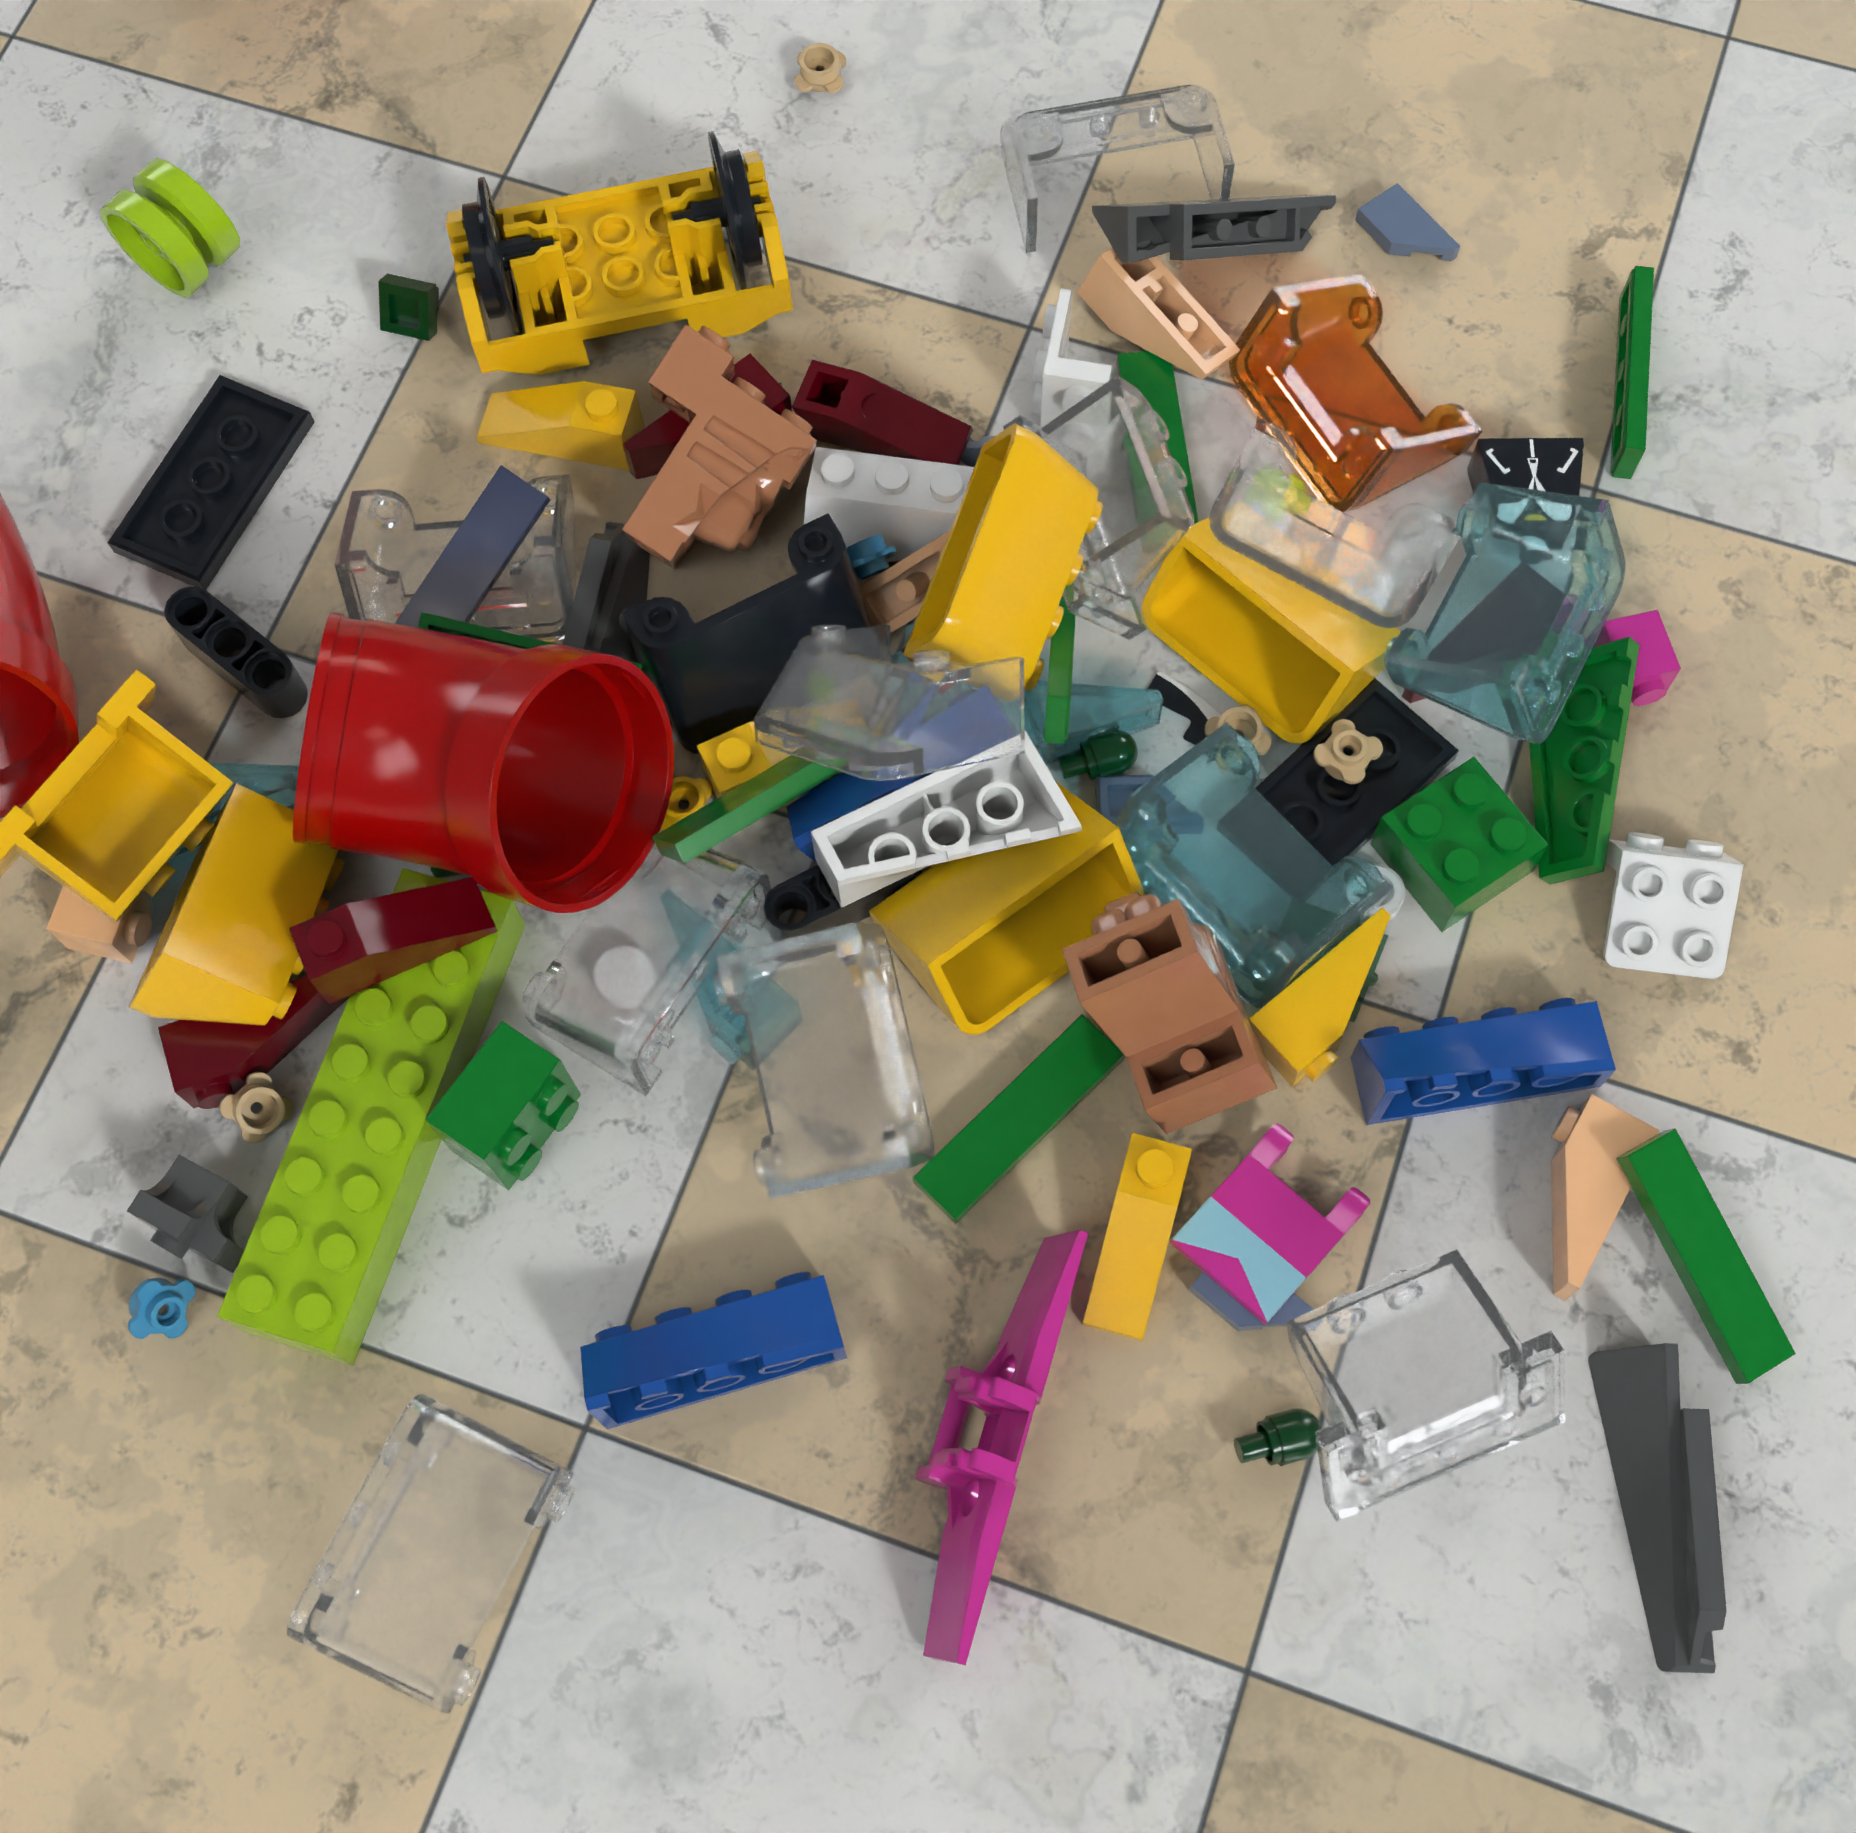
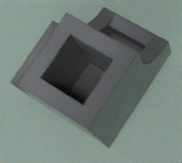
(192, 1212)

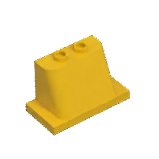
(117, 807)

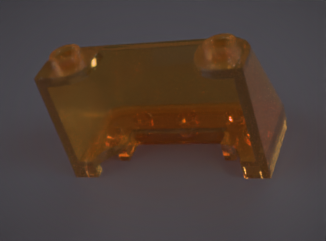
(1320, 380)

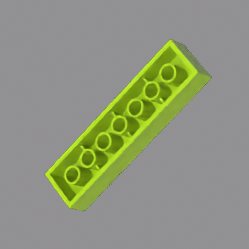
(366, 1145)

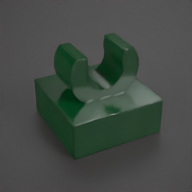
(408, 306)

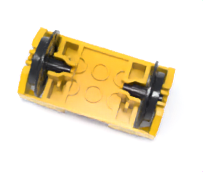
(618, 262)

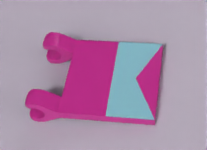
(1260, 1234)

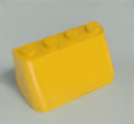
(1008, 556)
(1262, 635)
(995, 923)
(228, 932)

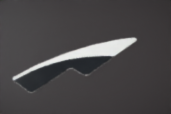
(1189, 705)

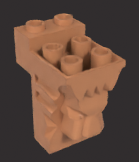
(727, 460)
(1170, 1009)

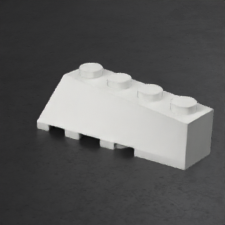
(885, 495)
(942, 820)

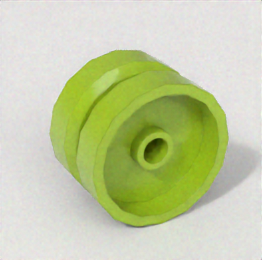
(170, 227)

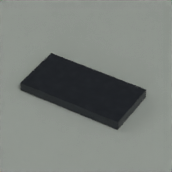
(211, 482)
(1344, 816)

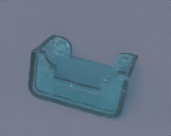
(1518, 611)
(1242, 867)

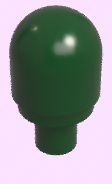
(1101, 755)
(1280, 1438)

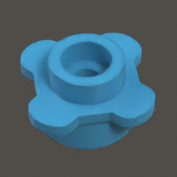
(870, 556)
(147, 1301)

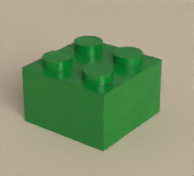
(1458, 843)
(506, 1106)

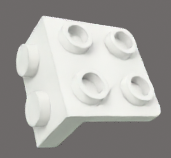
(1058, 379)
(1671, 906)

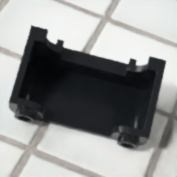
(726, 664)

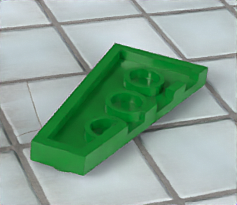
(1581, 763)

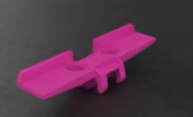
(983, 1480)

